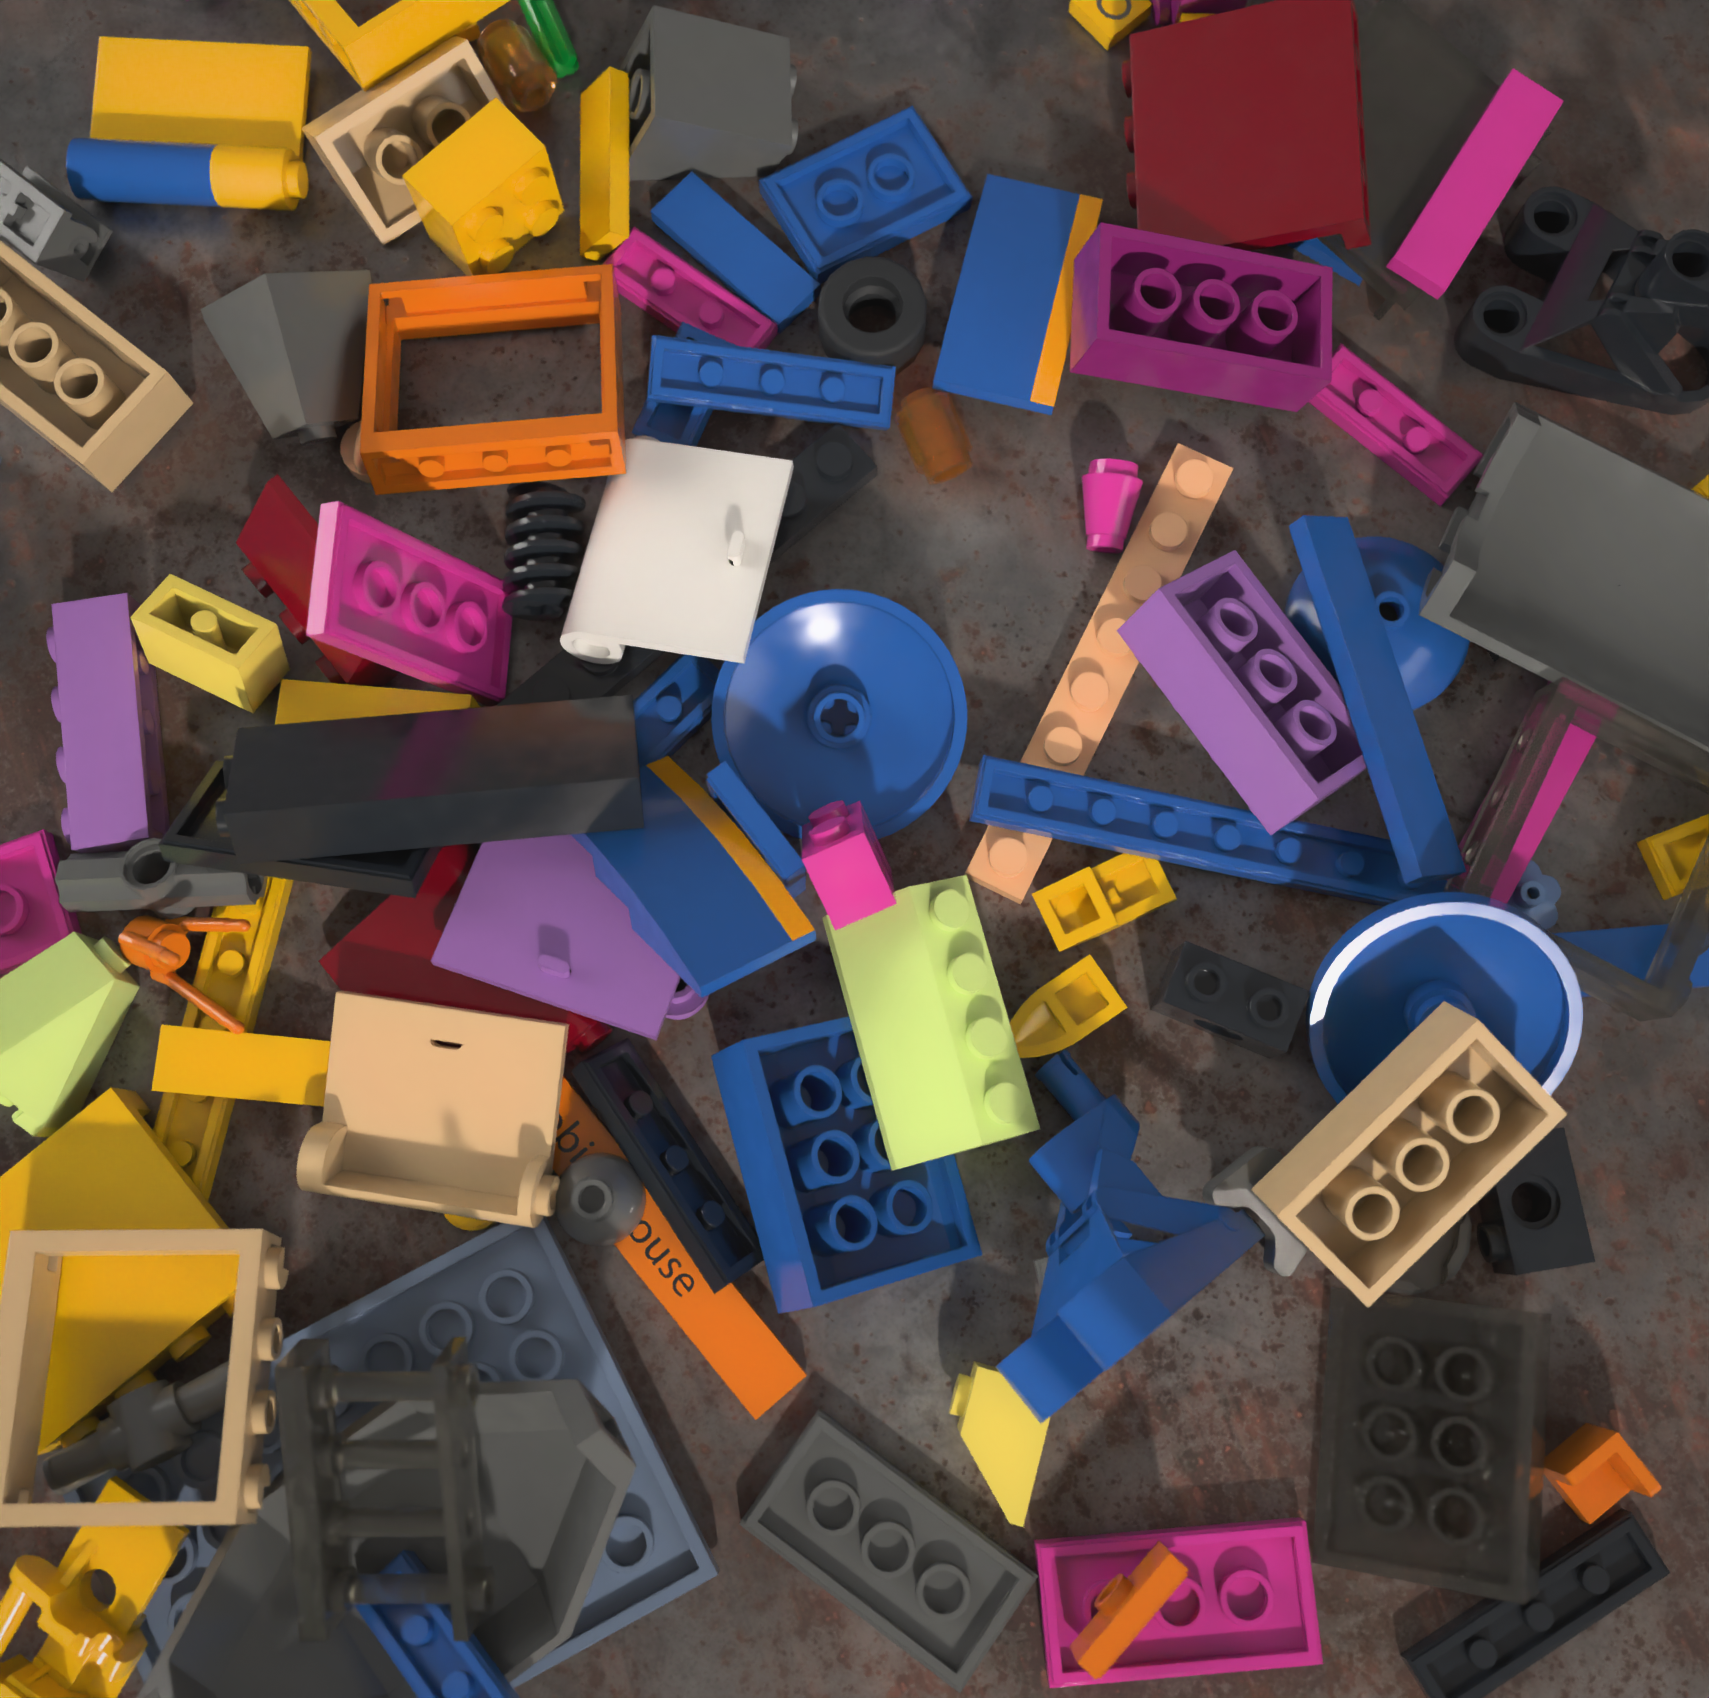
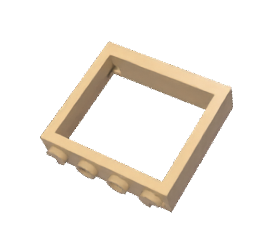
(25, 1350)

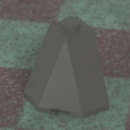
(297, 348)

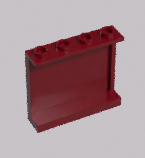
(1250, 126)

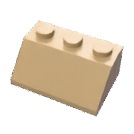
(393, 126)

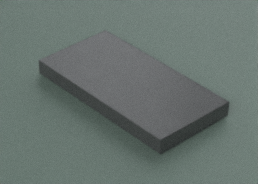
(889, 1550)

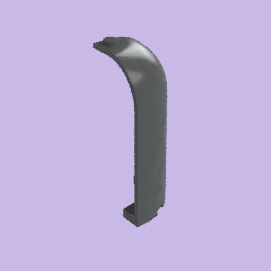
(1543, 563)

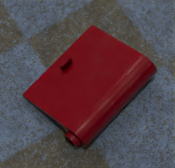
(394, 950)

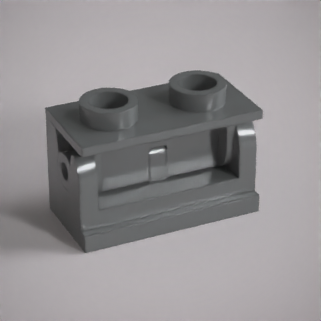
(48, 224)

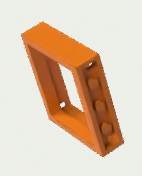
(495, 450)

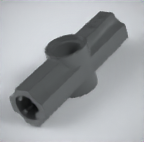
(146, 881)

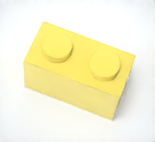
(211, 642)

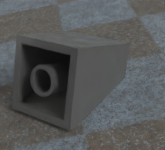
(707, 99)

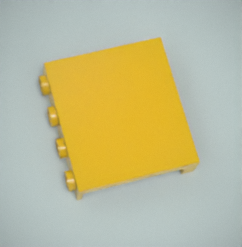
(116, 1312)

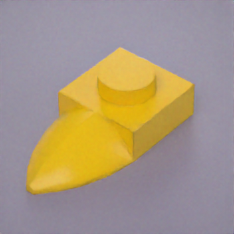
(1065, 1010)

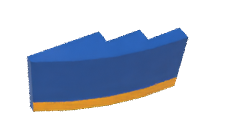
(1016, 295)
(697, 884)

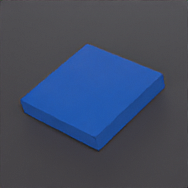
(756, 825)

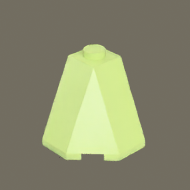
(59, 1027)

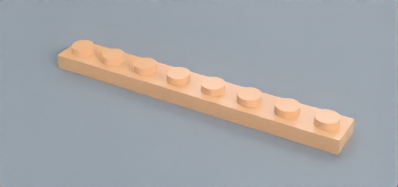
(1102, 659)

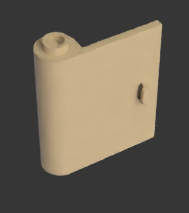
(436, 1121)

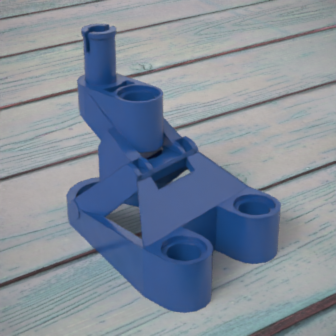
(1098, 1284)

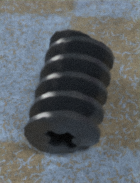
(541, 550)

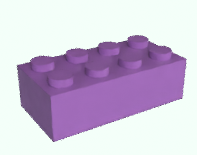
(1248, 689)

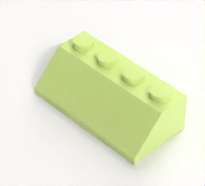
(931, 1025)

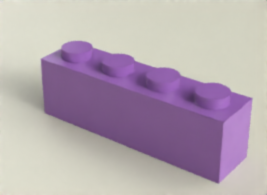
(107, 726)

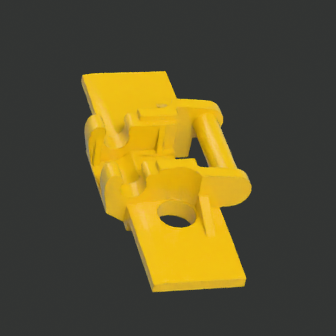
(88, 1642)

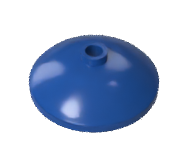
(1424, 651)

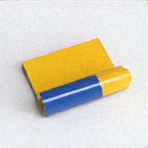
(195, 125)

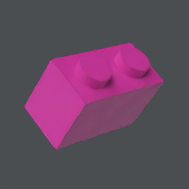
(846, 863)

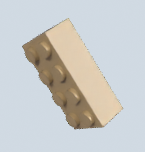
(79, 377)
(1409, 1151)

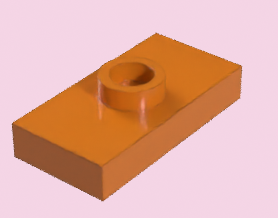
(1126, 1608)

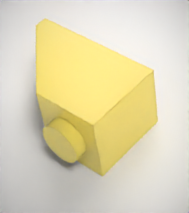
(1000, 1436)

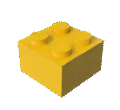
(485, 191)

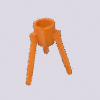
(164, 948)

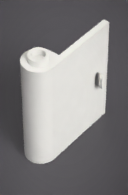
(665, 552)

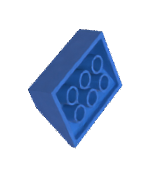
(821, 1175)

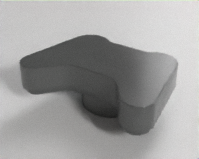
(1233, 1189)

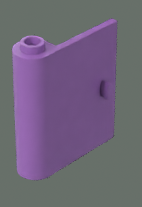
(541, 912)

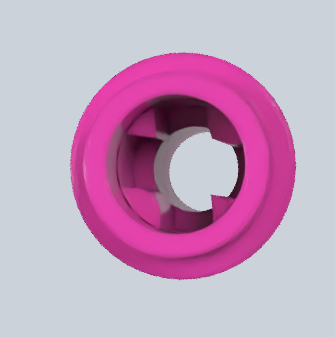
(1109, 503)

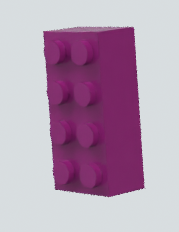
(1201, 318)

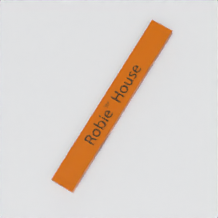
(719, 1324)

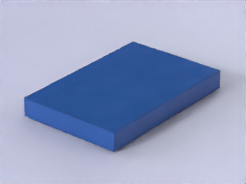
(865, 193)

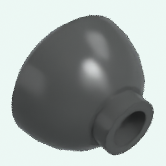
(600, 1199)

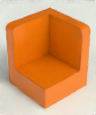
(1596, 1471)

